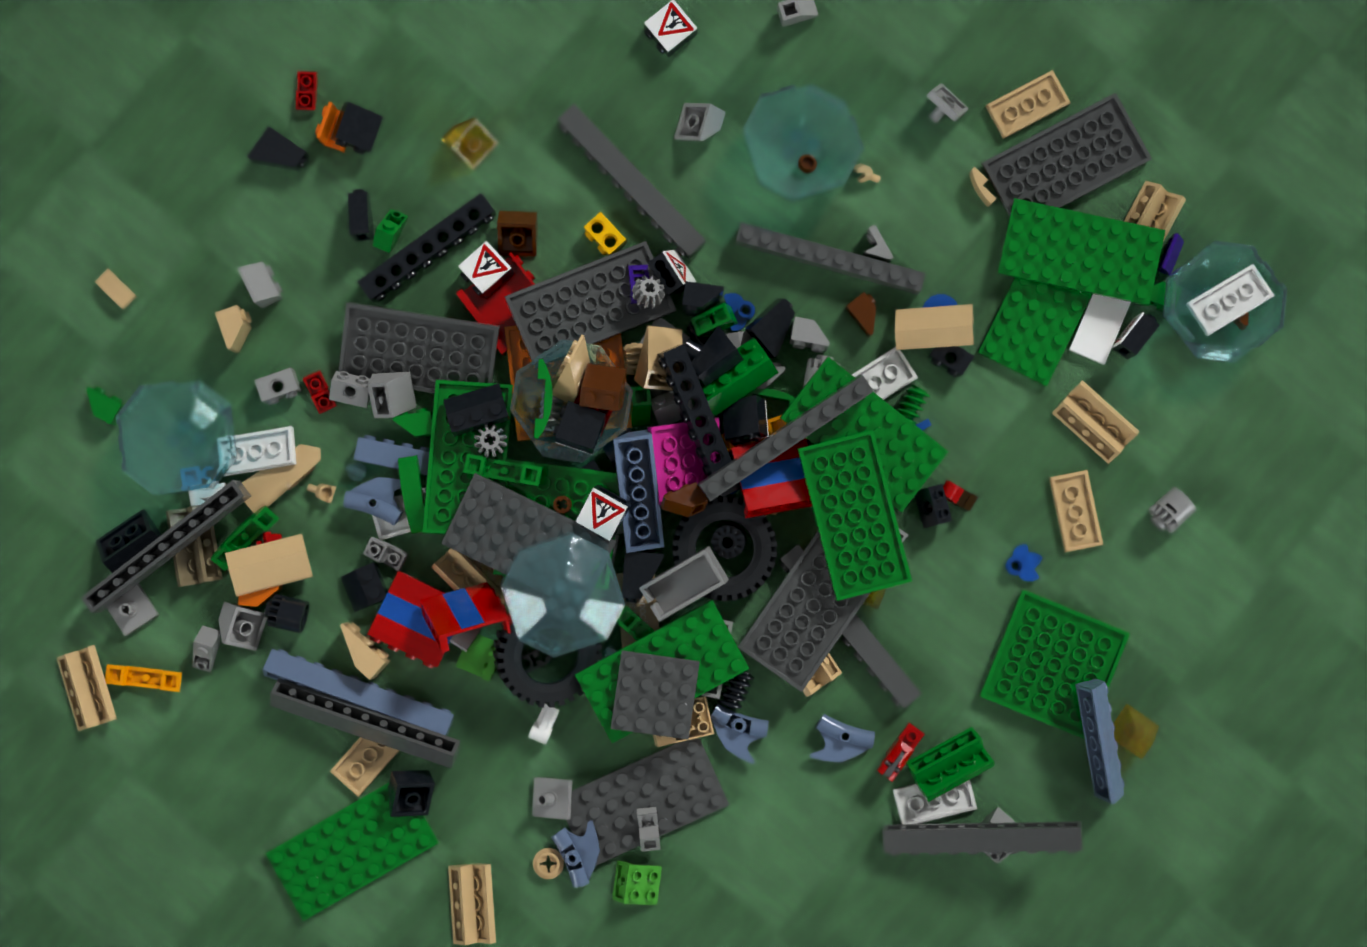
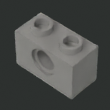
(267, 384)
(342, 393)

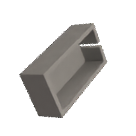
(684, 583)

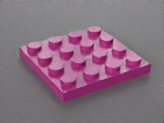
(676, 457)

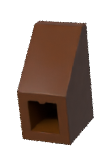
(685, 501)

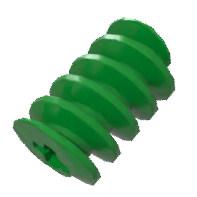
(913, 402)

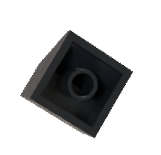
(365, 586)
(410, 792)

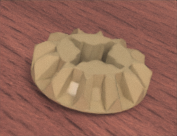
(542, 870)

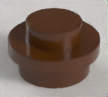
(807, 163)

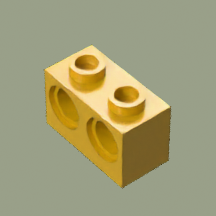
(609, 232)

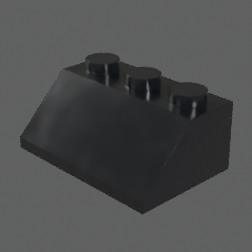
(700, 297)
(476, 409)
(127, 540)

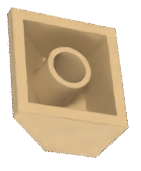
(235, 326)

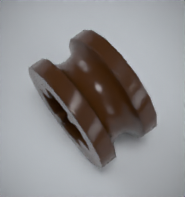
(563, 510)

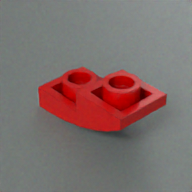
(306, 90)
(319, 391)

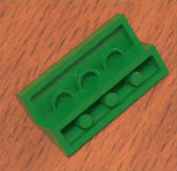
(950, 764)

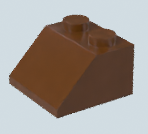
(517, 233)
(603, 387)

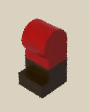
(959, 496)

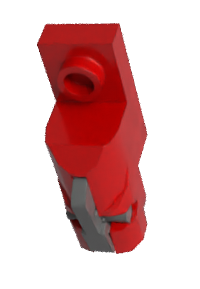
(900, 751)

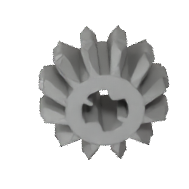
(648, 292)
(496, 435)

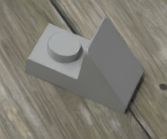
(880, 250)

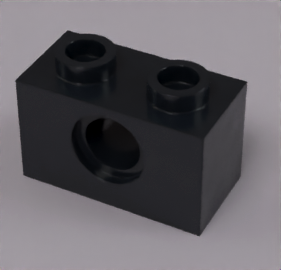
(961, 361)
(933, 506)

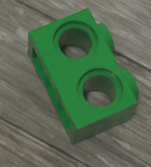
(708, 321)

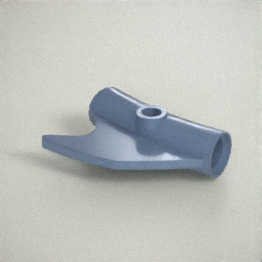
(381, 491)
(736, 739)
(841, 749)
(578, 853)

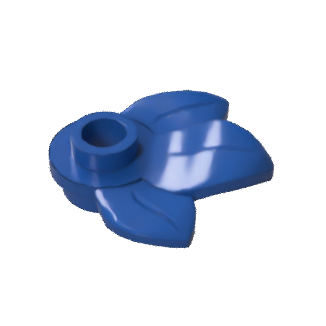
(737, 303)
(1026, 563)

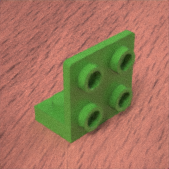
(479, 658)
(636, 883)

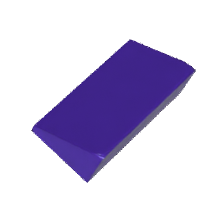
(1171, 254)

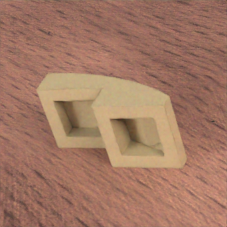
(978, 181)
(115, 289)

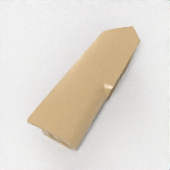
(270, 484)

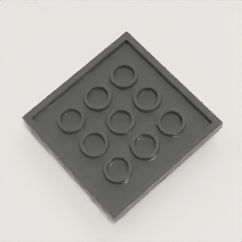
(655, 694)

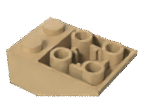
(656, 340)
(571, 372)
(365, 655)
(700, 724)

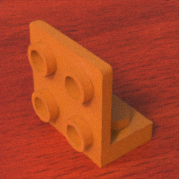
(325, 129)

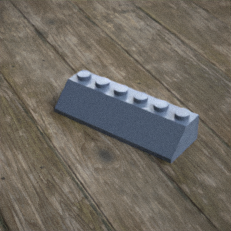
(639, 486)
(1100, 740)

